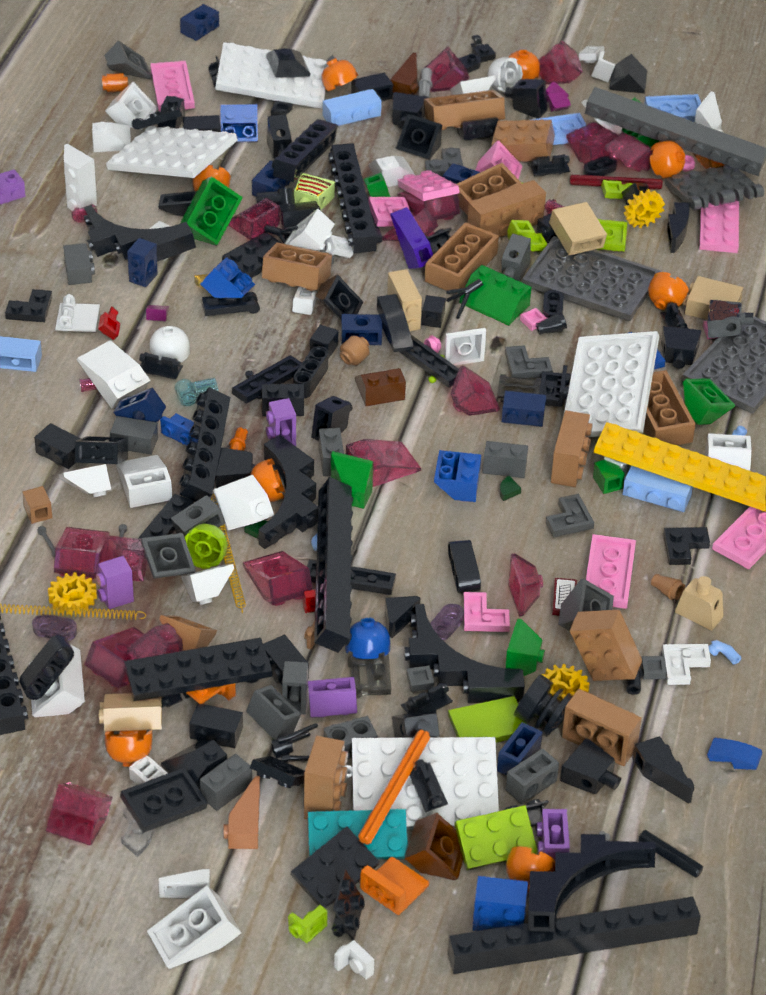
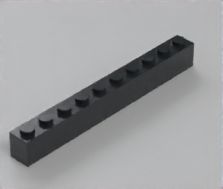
(333, 566)
(574, 935)

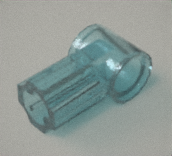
(189, 391)

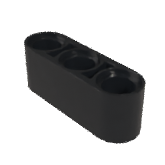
(312, 370)
(464, 566)
(50, 657)

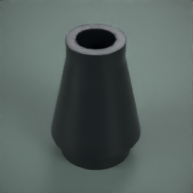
(552, 324)

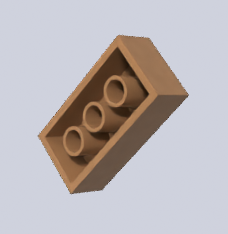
(457, 108)
(515, 203)
(460, 257)
(666, 412)

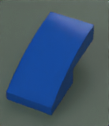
(739, 753)

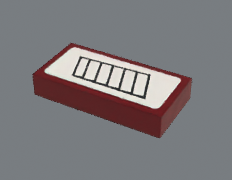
(562, 589)

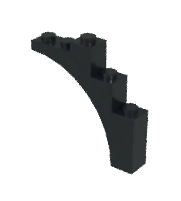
(110, 237)
(297, 507)
(478, 680)
(573, 870)

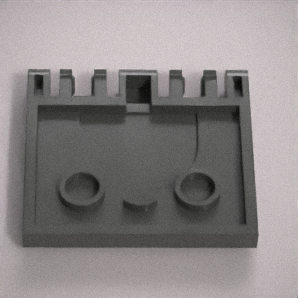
(714, 186)

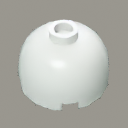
(506, 73)
(170, 343)

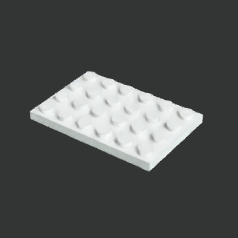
(249, 73)
(171, 151)
(613, 379)
(461, 764)

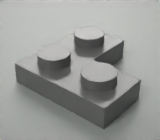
(449, 156)
(524, 367)
(573, 519)

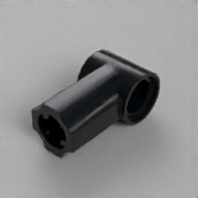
(279, 197)

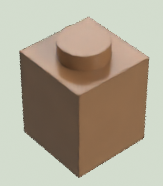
(37, 504)

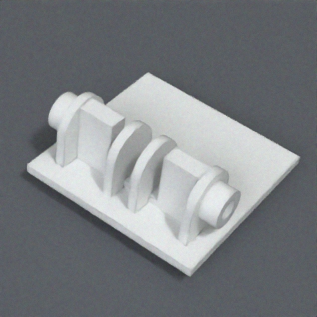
(77, 316)

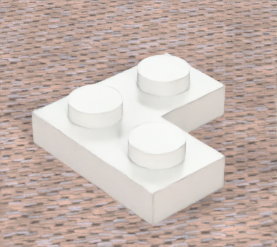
(681, 657)

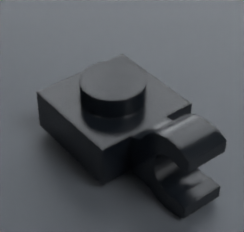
(482, 50)

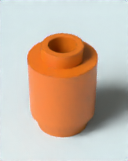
(114, 82)

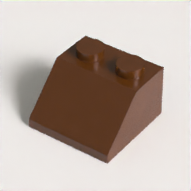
(381, 387)
(435, 848)

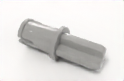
(425, 82)

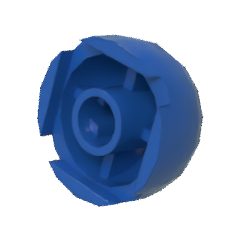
(368, 639)

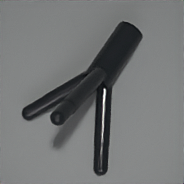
(279, 232)
(467, 291)

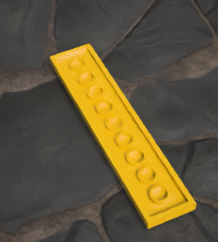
(682, 465)

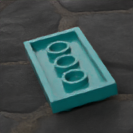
(387, 843)

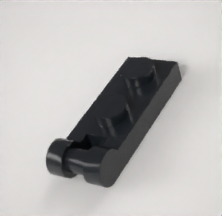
(156, 118)
(217, 306)

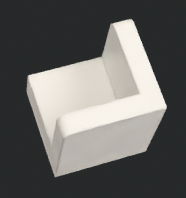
(603, 68)

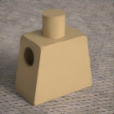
(701, 603)

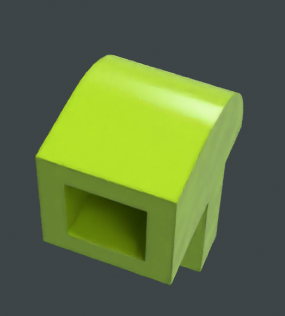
(524, 228)

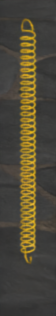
(230, 580)
(58, 611)

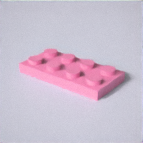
(172, 80)
(427, 185)
(720, 227)
(744, 539)
(611, 566)

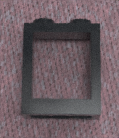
(99, 451)

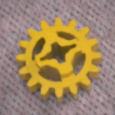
(644, 208)
(72, 592)
(566, 679)

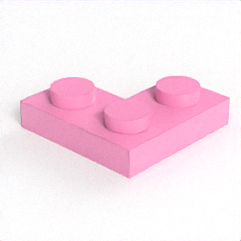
(383, 206)
(480, 618)

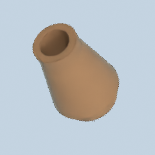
(668, 586)

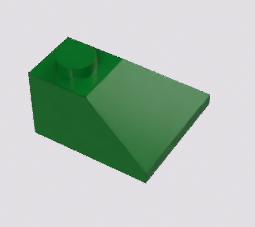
(705, 400)
(355, 473)
(524, 649)

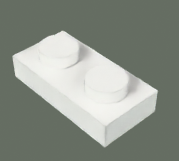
(590, 54)

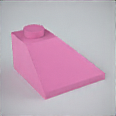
(496, 155)

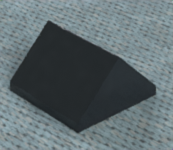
(629, 76)
(420, 137)
(295, 213)

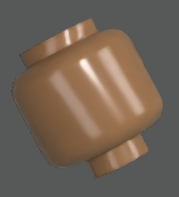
(354, 350)

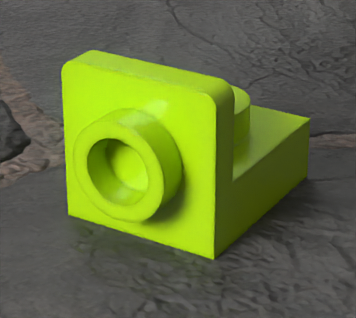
(310, 926)

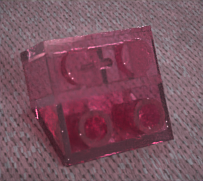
(560, 65)
(590, 141)
(630, 151)
(254, 218)
(78, 813)

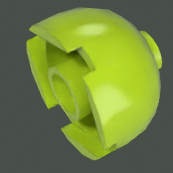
(206, 545)

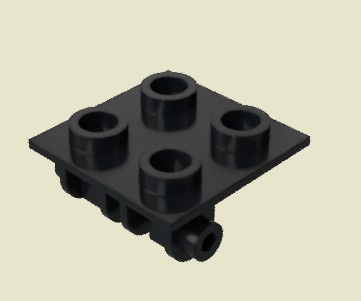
(347, 907)

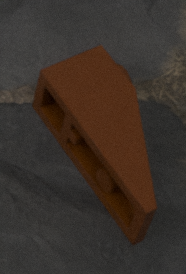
(406, 77)

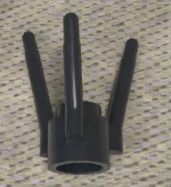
(283, 745)

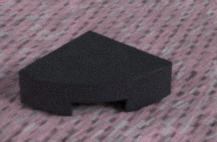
(281, 108)

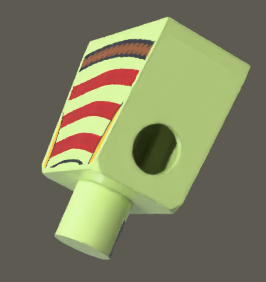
(314, 189)

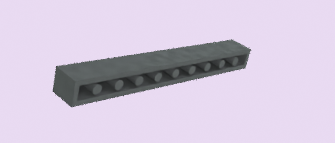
(669, 127)

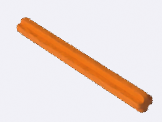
(393, 787)

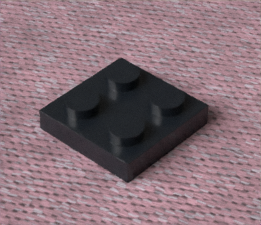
(285, 773)

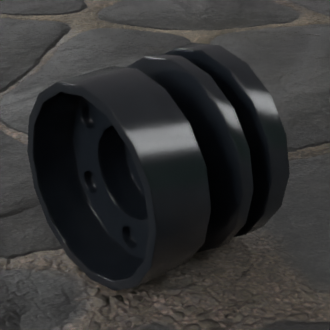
(543, 705)

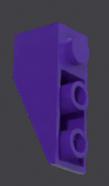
(411, 238)

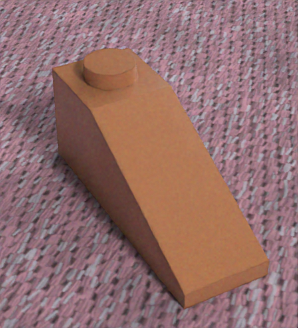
(244, 819)

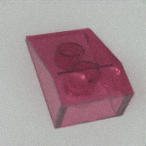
(439, 208)
(389, 459)
(80, 552)
(279, 577)
(108, 656)

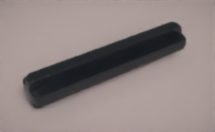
(672, 854)

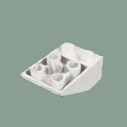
(145, 481)

